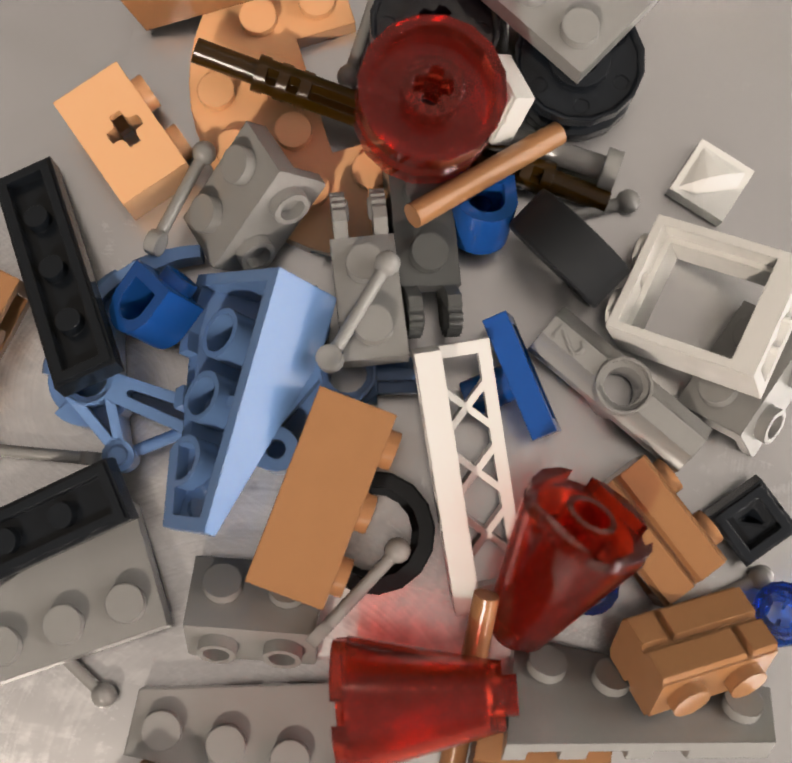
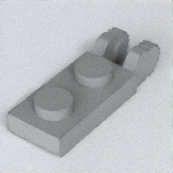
(382, 330)

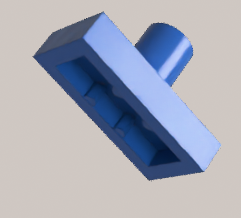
(515, 378)

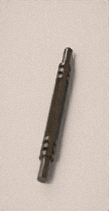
(336, 102)

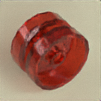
(437, 62)

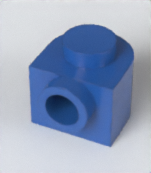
(485, 218)
(154, 305)

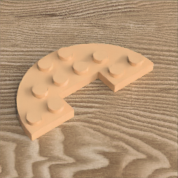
(225, 104)

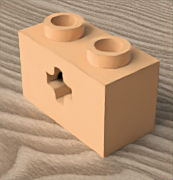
(105, 112)

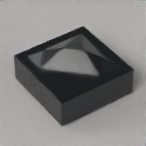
(751, 520)

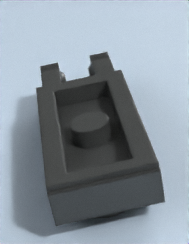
(426, 258)

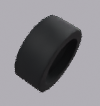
(569, 247)
(421, 537)

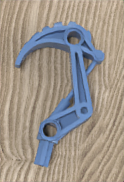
(122, 396)

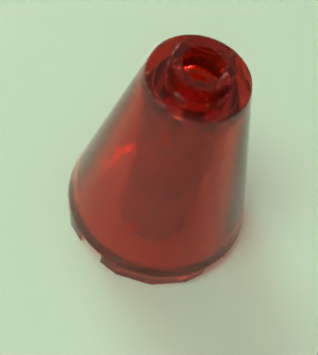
(564, 557)
(413, 700)

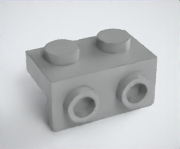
(251, 202)
(734, 413)
(243, 621)

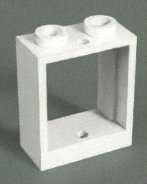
(751, 261)

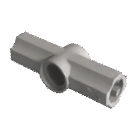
(652, 415)

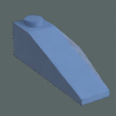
(244, 374)

